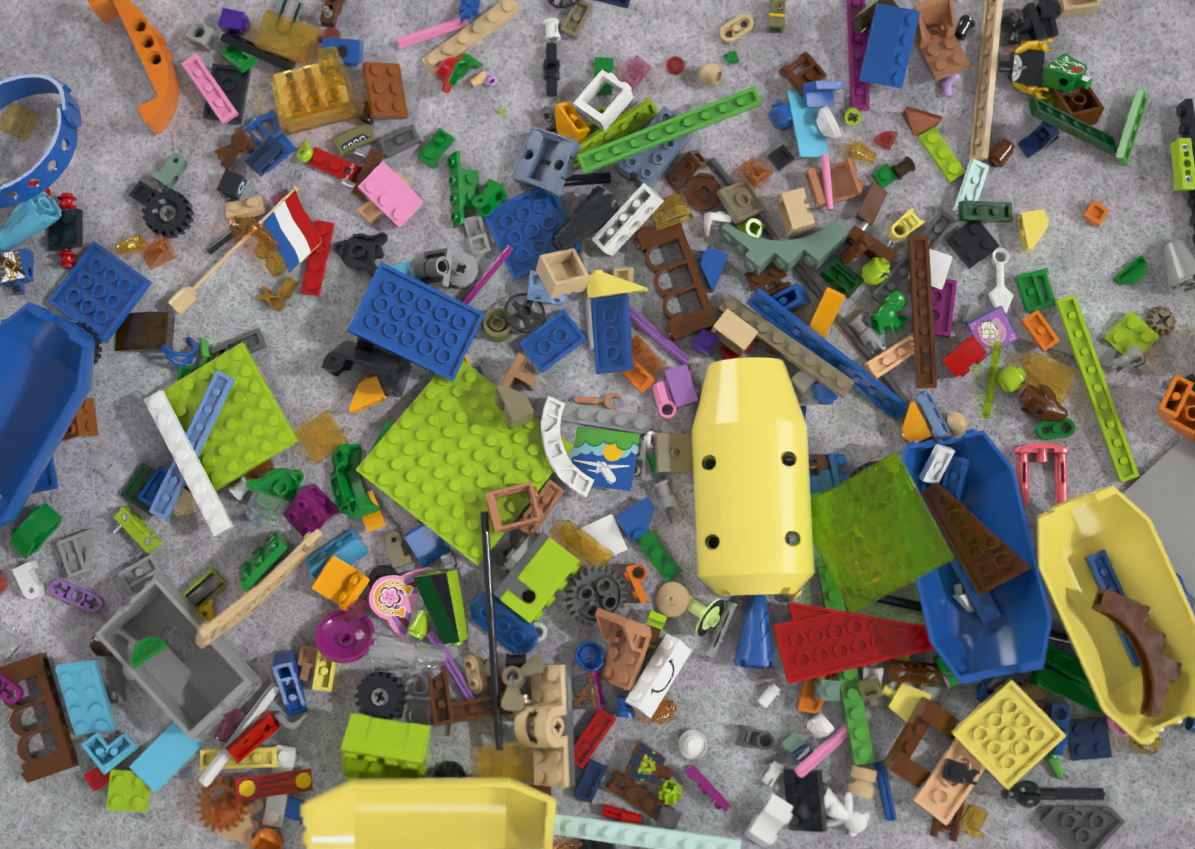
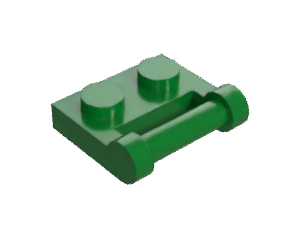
(1031, 292)

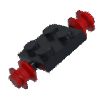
(67, 231)

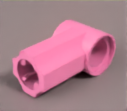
(663, 398)

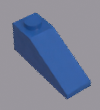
(287, 677)

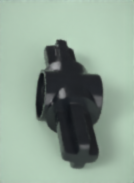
(1048, 12)
(551, 77)

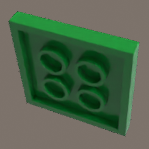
(262, 559)

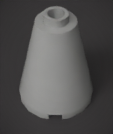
(1179, 267)

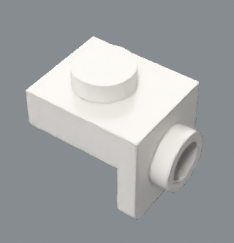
(873, 671)

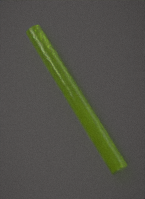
(992, 380)

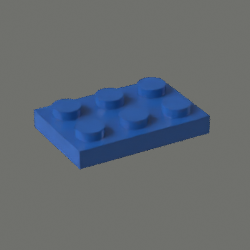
(552, 341)

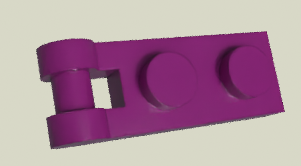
(706, 787)

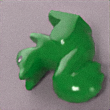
(886, 314)

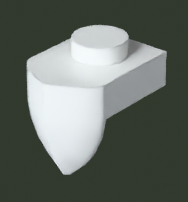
(718, 218)

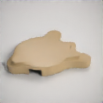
(245, 830)

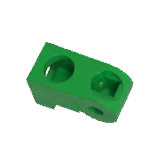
(489, 198)

